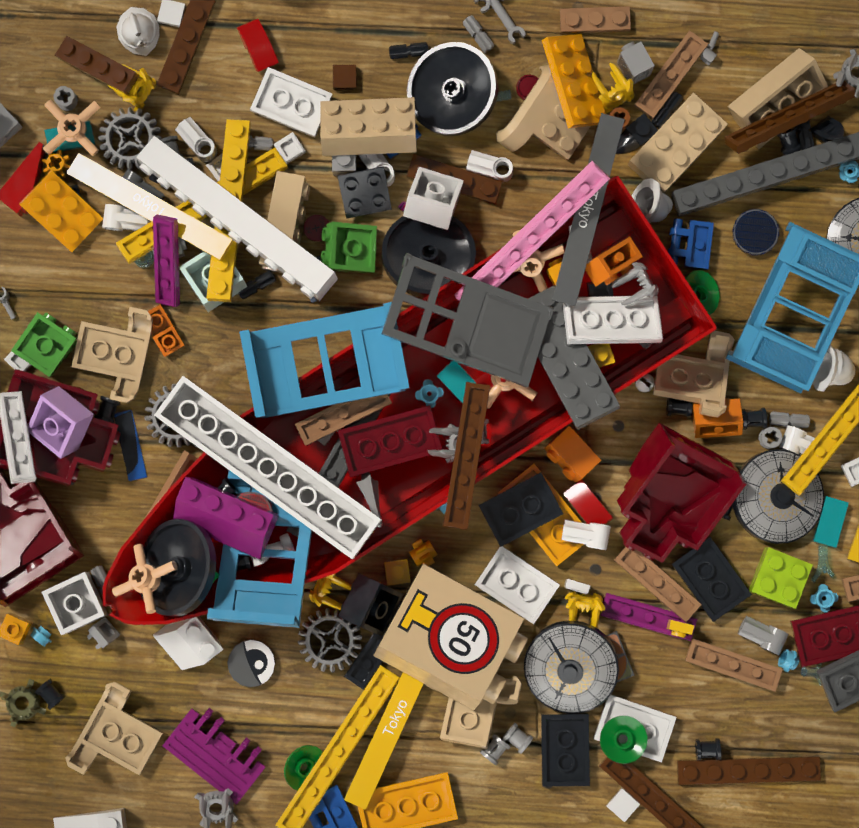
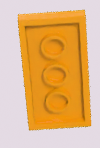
(574, 80)
(550, 534)
(411, 804)

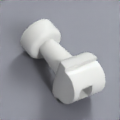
(284, 544)

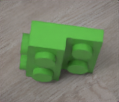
(349, 247)
(45, 344)

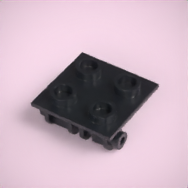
(364, 192)

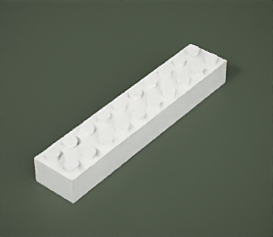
(267, 467)

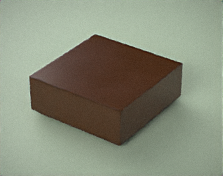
(344, 76)

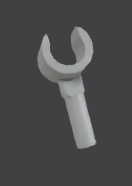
(708, 55)
(4, 300)

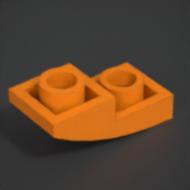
(164, 331)

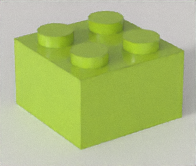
(780, 577)

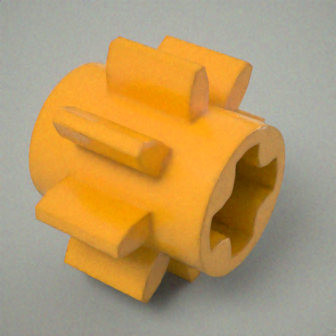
(50, 163)
(423, 553)

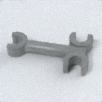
(504, 17)

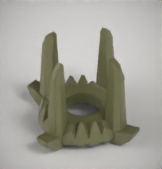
(34, 703)

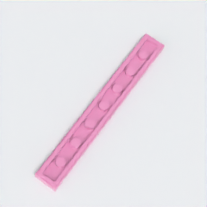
(541, 226)

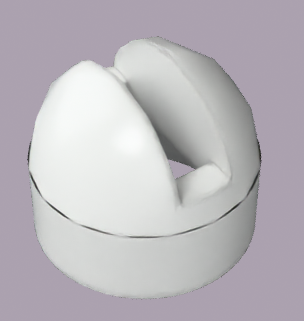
(643, 387)

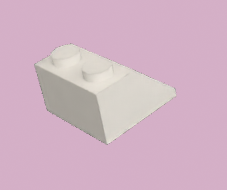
(189, 642)

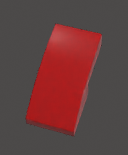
(257, 44)
(587, 504)

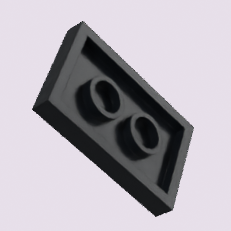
(520, 509)
(711, 579)
(565, 750)

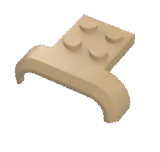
(543, 118)
(116, 352)
(698, 379)
(474, 727)
(114, 735)

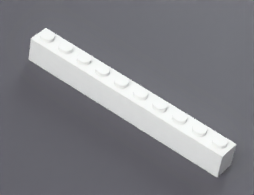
(237, 218)

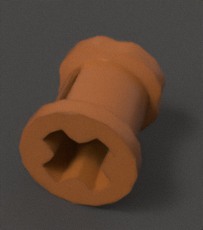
(621, 112)

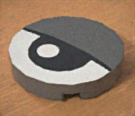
(251, 663)

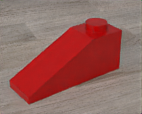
(23, 180)

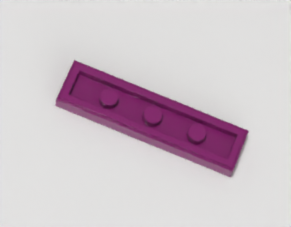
(166, 260)
(642, 615)

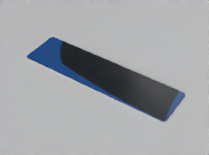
(130, 445)

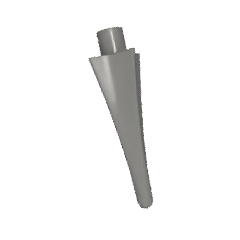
(371, 493)

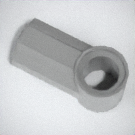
(766, 636)

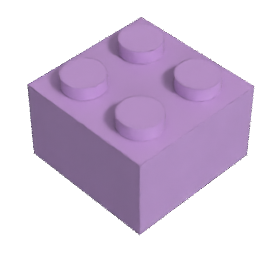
(59, 422)

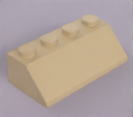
(784, 85)

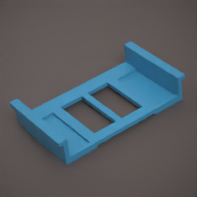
(775, 353)
(274, 372)
(257, 600)

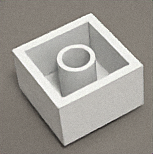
(433, 198)
(74, 603)

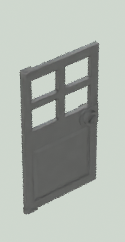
(489, 330)

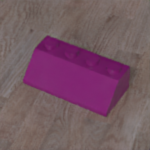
(225, 516)

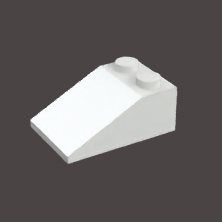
(102, 819)

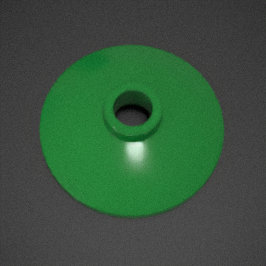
(705, 289)
(627, 751)
(293, 773)

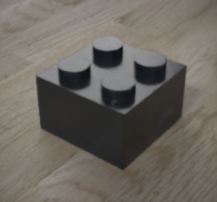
(370, 604)

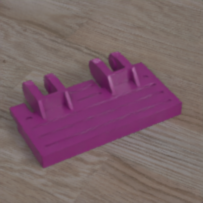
(213, 757)

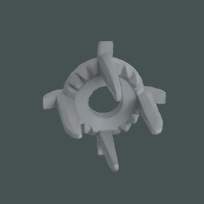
(846, 74)
(639, 271)
(452, 432)
(209, 816)

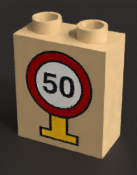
(452, 639)

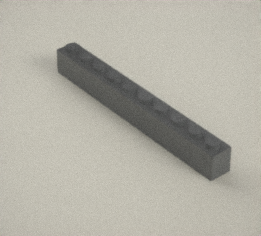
(766, 175)

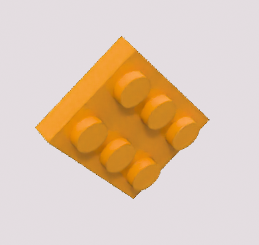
(61, 211)

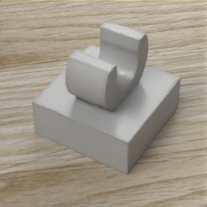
(103, 633)

